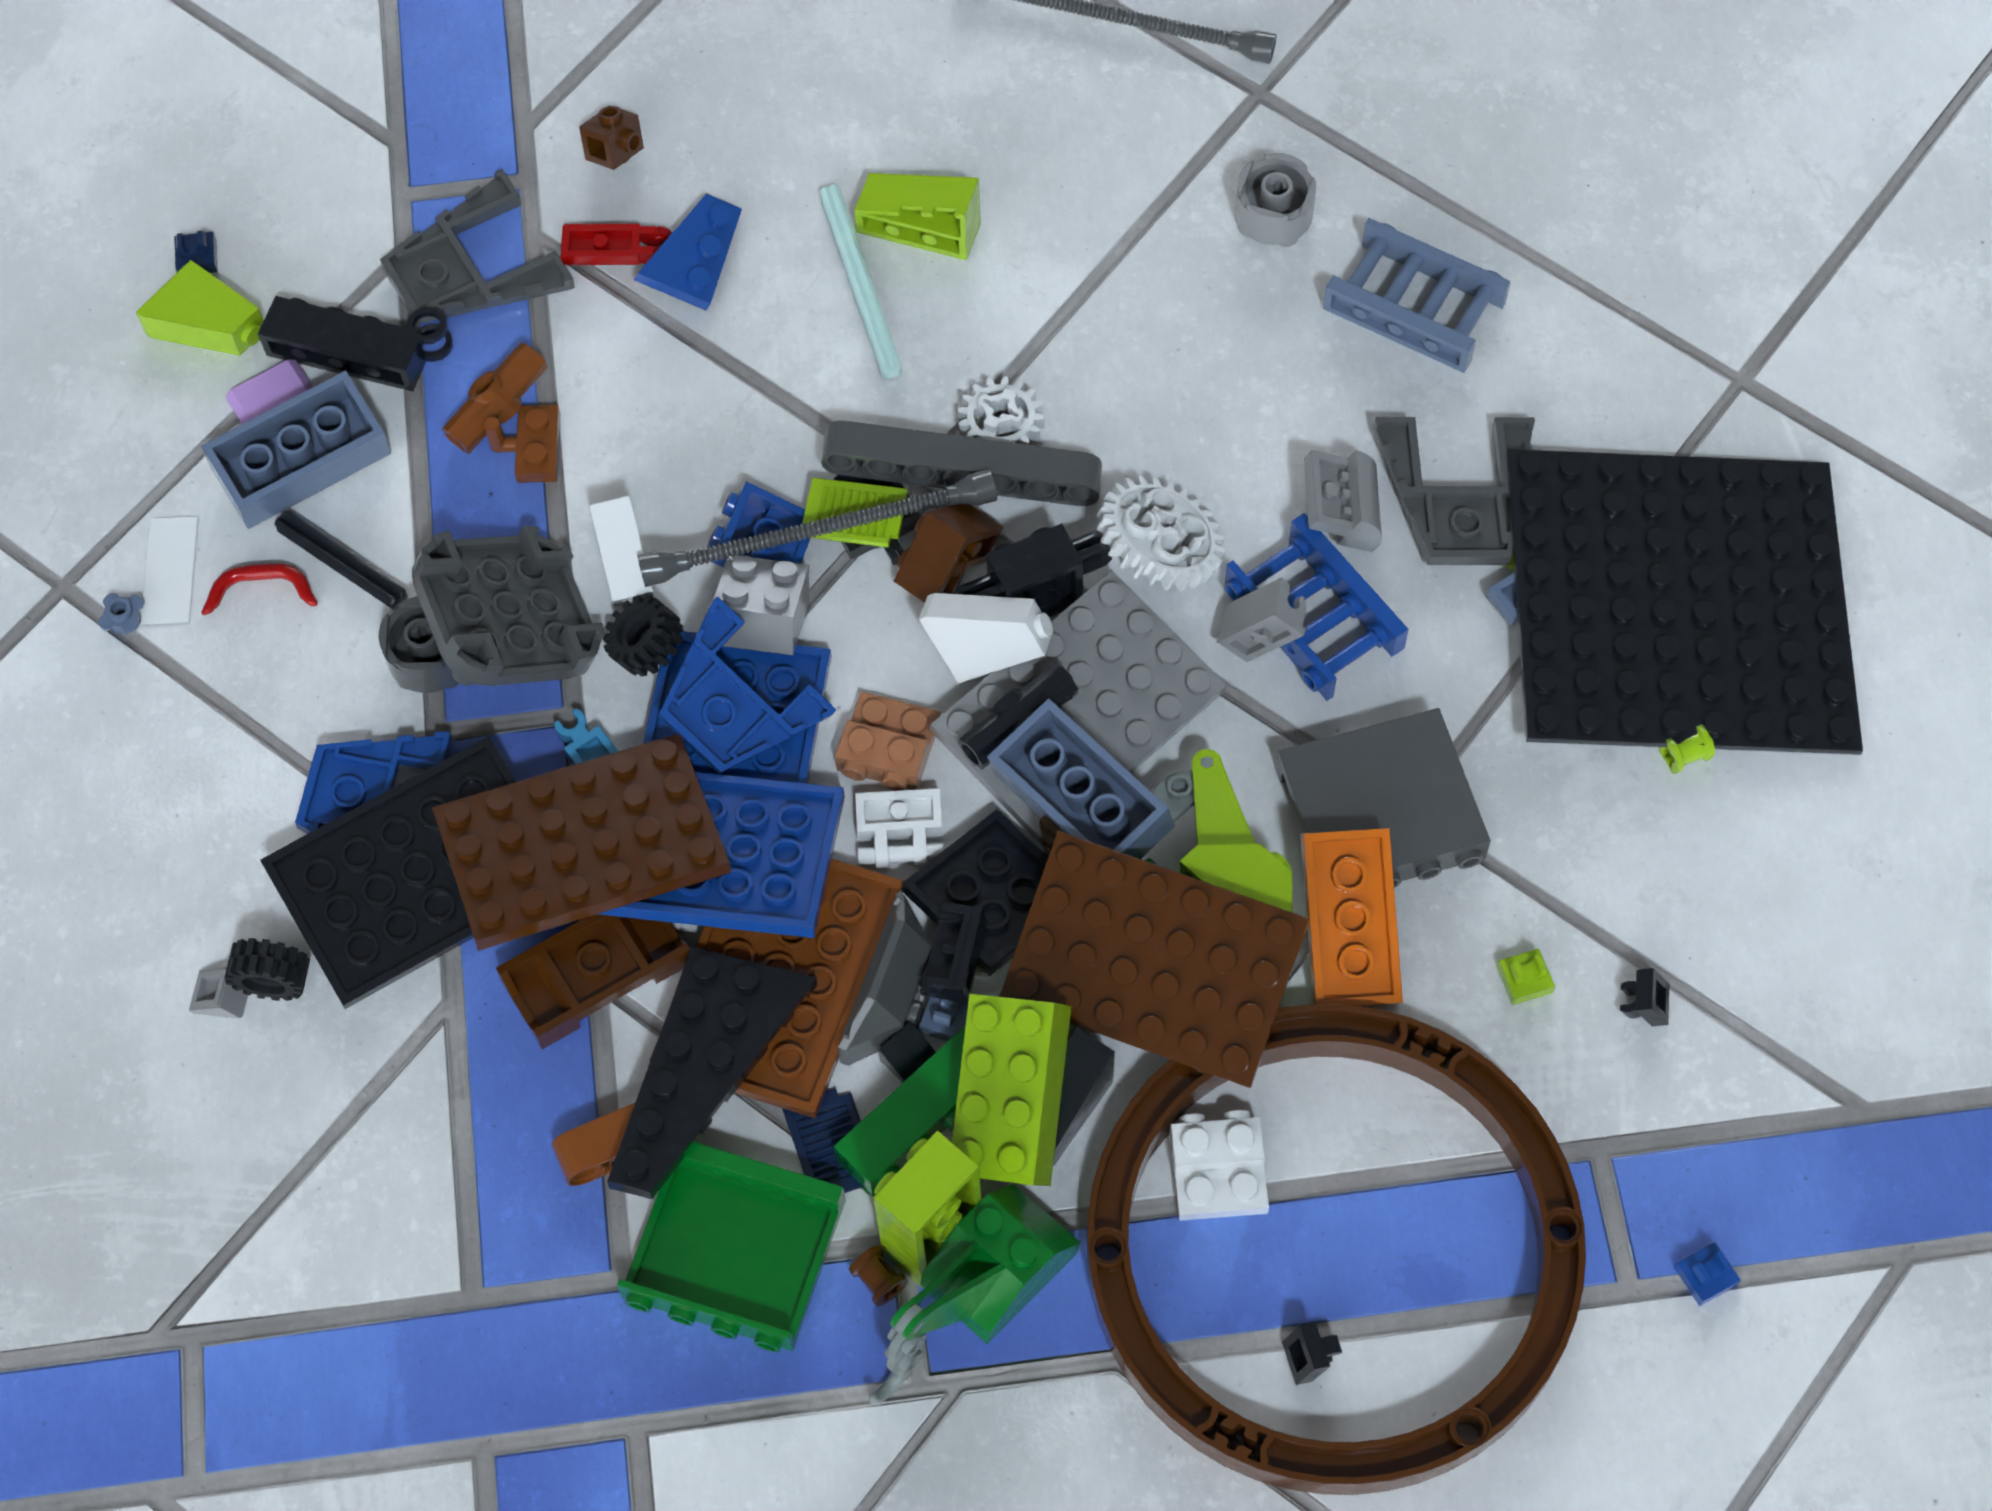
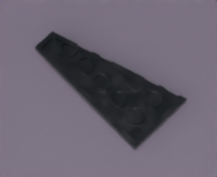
(706, 1049)

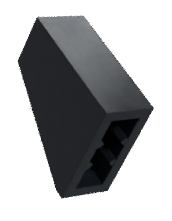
(1085, 1082)

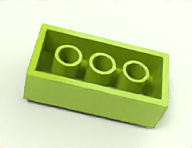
(1011, 1087)
(925, 1202)

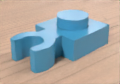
(584, 744)

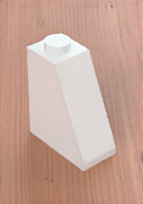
(619, 548)
(985, 632)

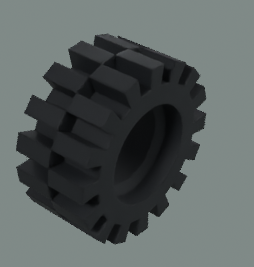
(654, 647)
(267, 969)

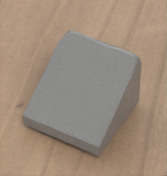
(215, 997)

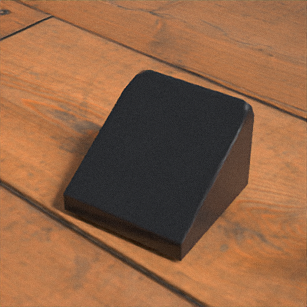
(906, 1052)

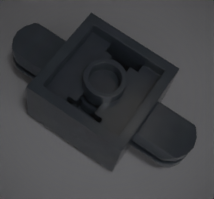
(1041, 568)

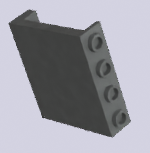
(1396, 779)

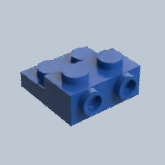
(757, 512)

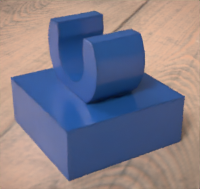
(1707, 1274)

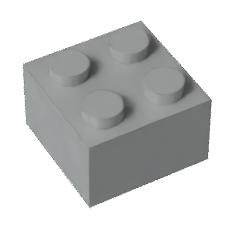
(768, 598)

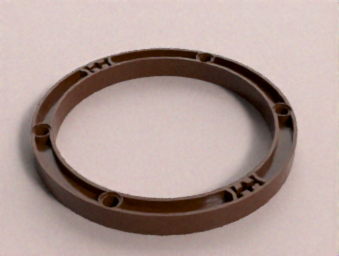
(1311, 1463)

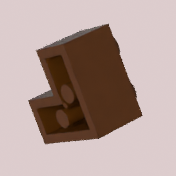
(944, 548)

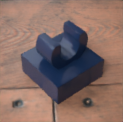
(197, 247)

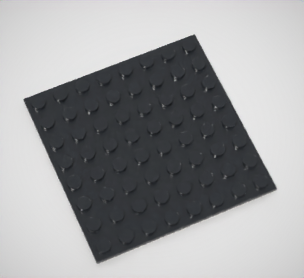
(1681, 602)

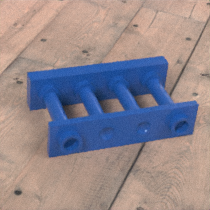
(1356, 600)

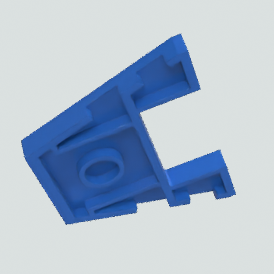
(720, 712)
(360, 770)

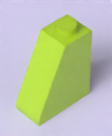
(201, 313)

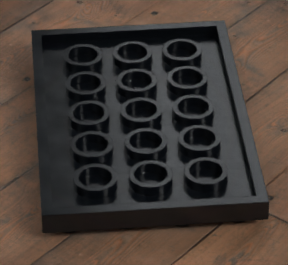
(378, 881)

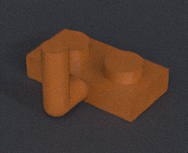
(534, 445)

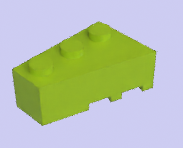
(921, 211)

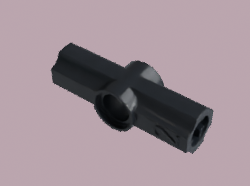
(1014, 710)

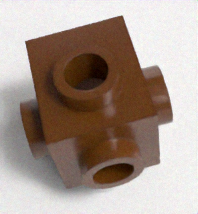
(611, 137)

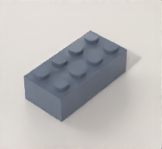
(296, 449)
(1079, 784)

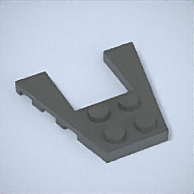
(438, 273)
(1455, 521)

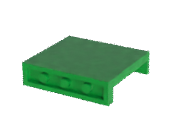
(734, 1247)

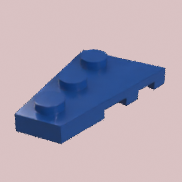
(694, 254)

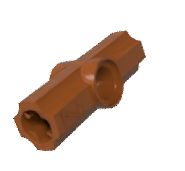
(496, 396)

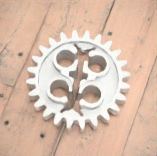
(1162, 530)

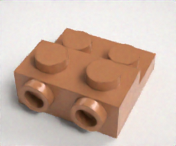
(886, 742)

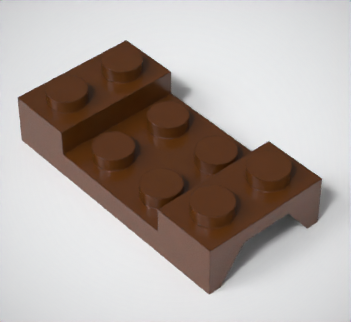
(588, 969)

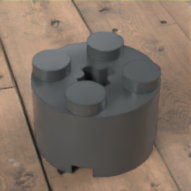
(413, 650)

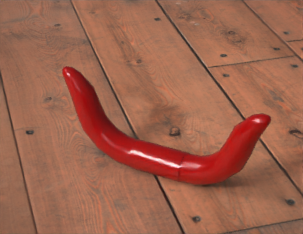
(258, 572)

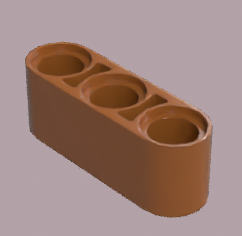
(591, 1148)

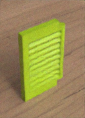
(838, 497)

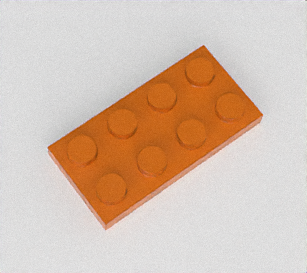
(1351, 917)

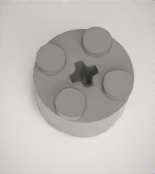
(1275, 199)

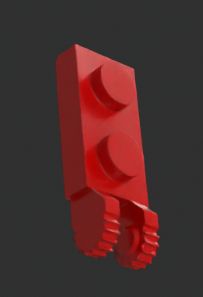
(610, 243)

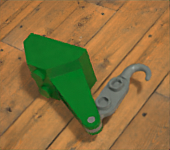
(979, 1277)

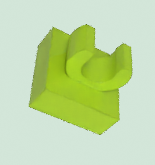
(1525, 976)

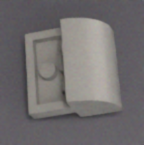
(1344, 498)

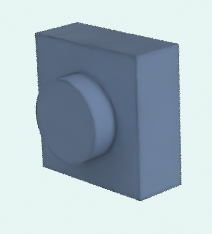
(1504, 598)

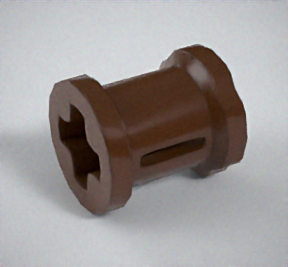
(878, 1275)

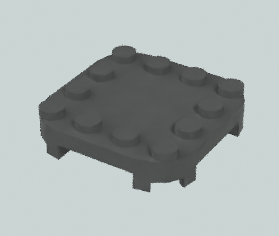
(505, 609)

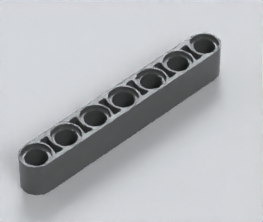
(945, 459)

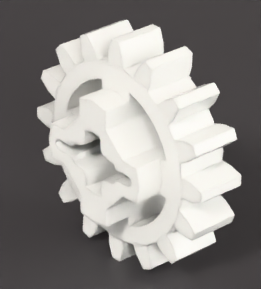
(999, 413)

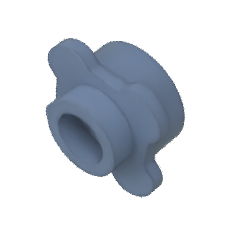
(123, 623)

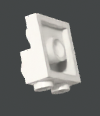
(1219, 1166)

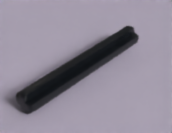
(340, 560)

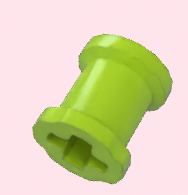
(1688, 751)

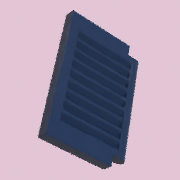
(816, 1138)

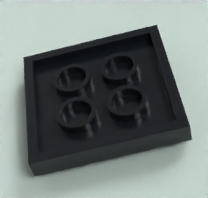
(988, 869)

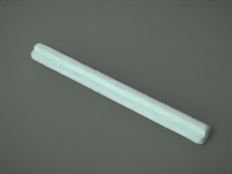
(860, 282)

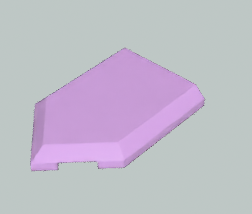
(268, 390)

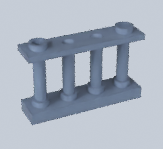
(1402, 325)

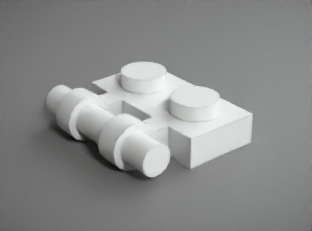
(894, 815)

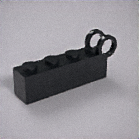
(353, 343)

